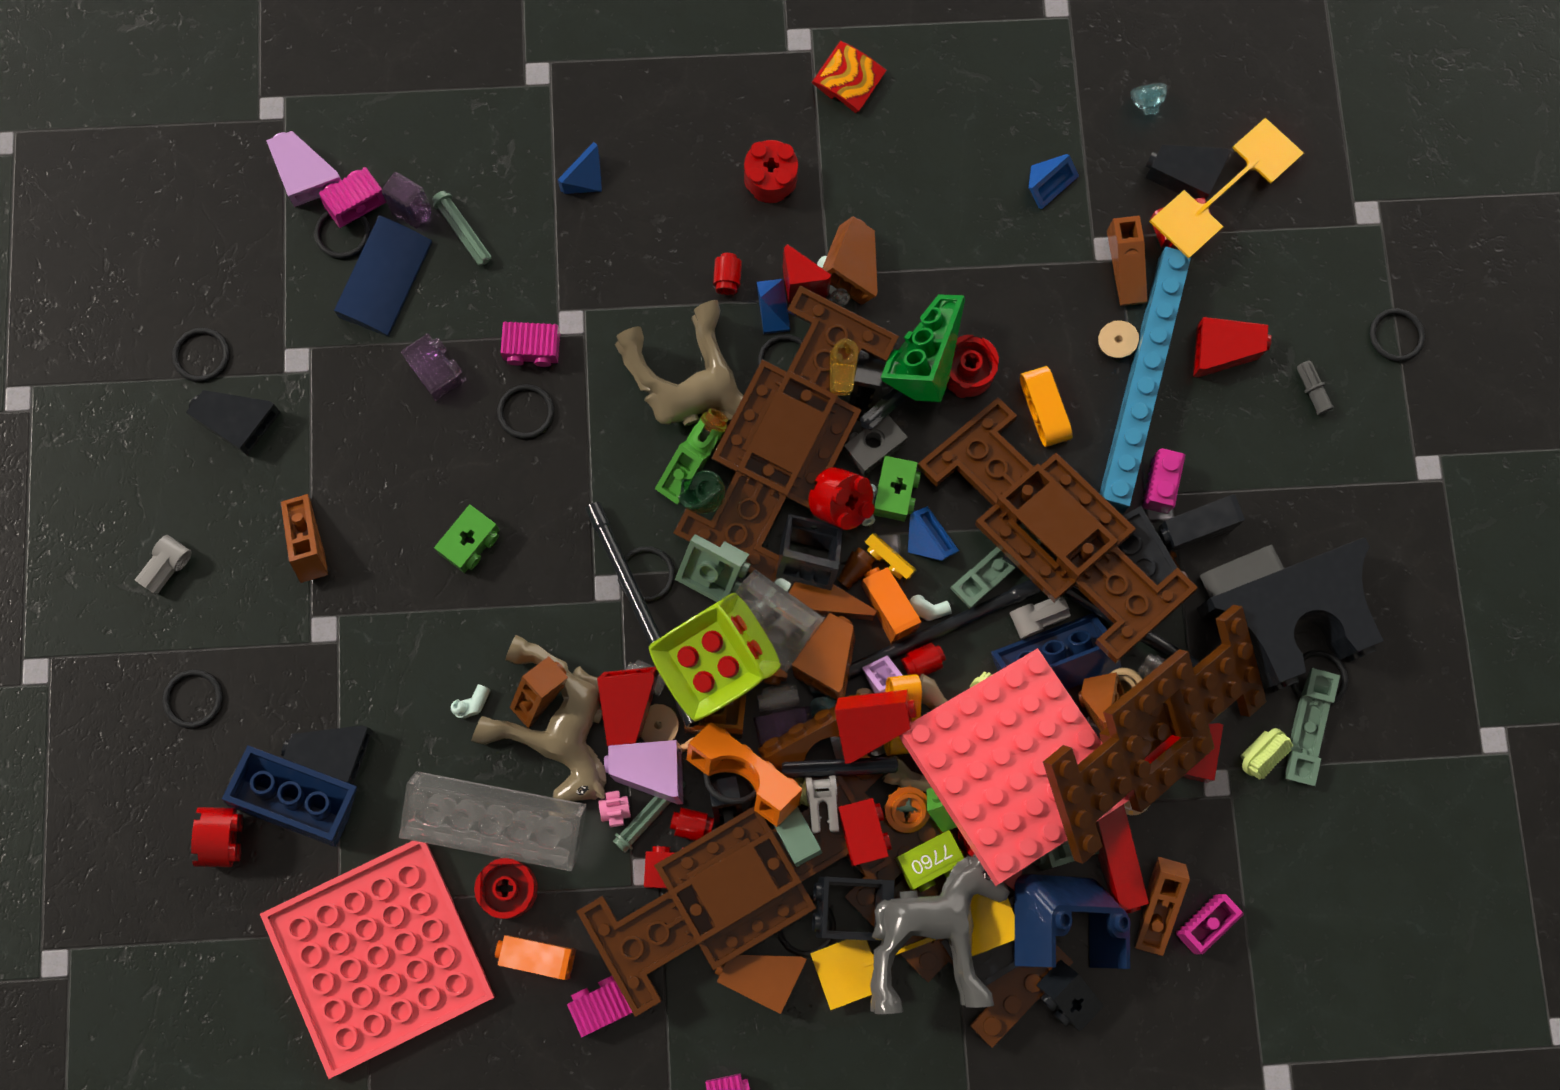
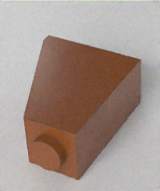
(853, 260)
(827, 657)
(762, 977)

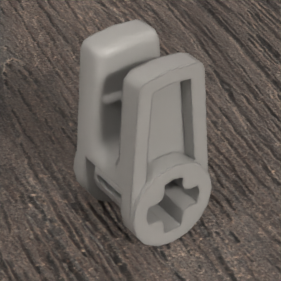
(815, 798)

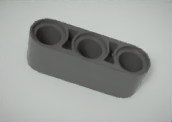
(1241, 571)

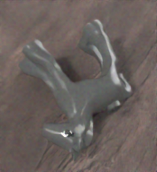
(936, 918)

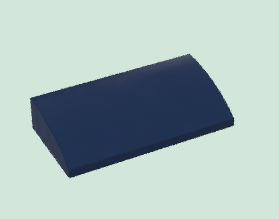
(383, 276)

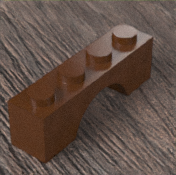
(800, 738)

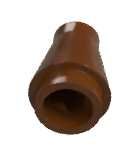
(855, 567)

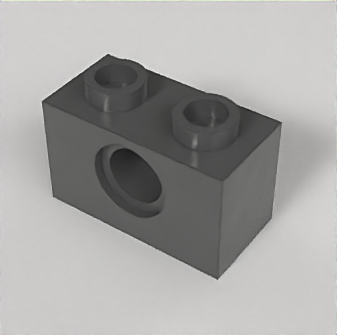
(866, 458)

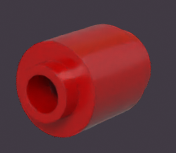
(727, 274)
(924, 660)
(691, 824)

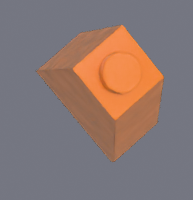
(891, 603)
(535, 957)

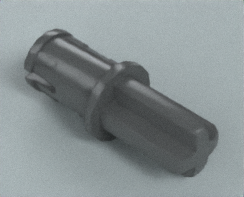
(1314, 387)

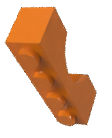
(718, 752)

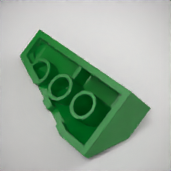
(926, 357)

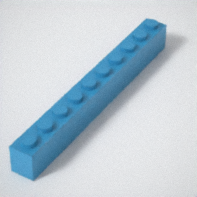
(1144, 379)

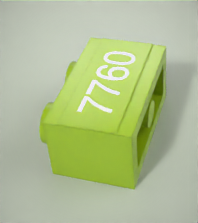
(929, 861)

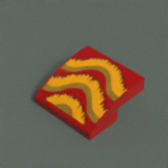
(849, 76)

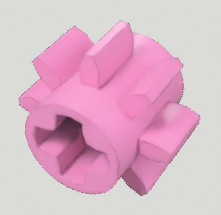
(614, 808)

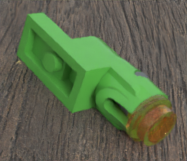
(693, 453)

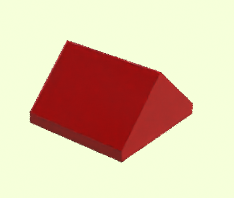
(803, 272)

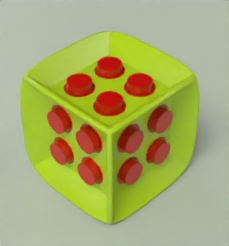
(714, 657)

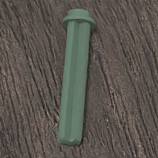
(475, 247)
(641, 823)

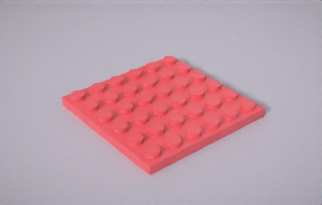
(988, 759)
(376, 957)

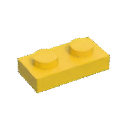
(898, 565)

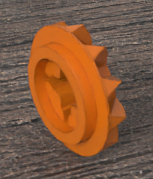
(915, 819)

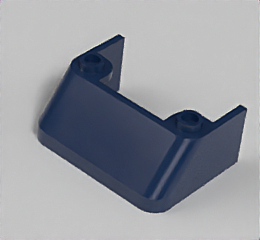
(1045, 911)

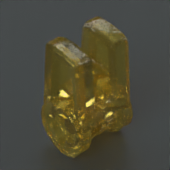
(841, 370)

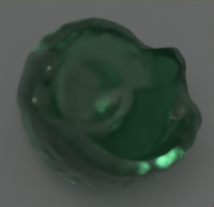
(703, 492)

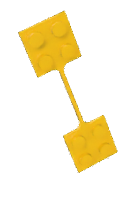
(1190, 223)
(848, 966)

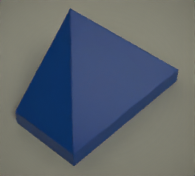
(583, 174)
(1051, 178)
(773, 306)
(928, 536)

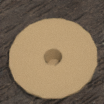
(1118, 339)
(660, 724)

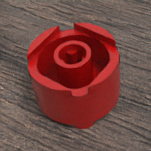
(775, 157)
(985, 359)
(841, 498)
(216, 837)
(495, 876)

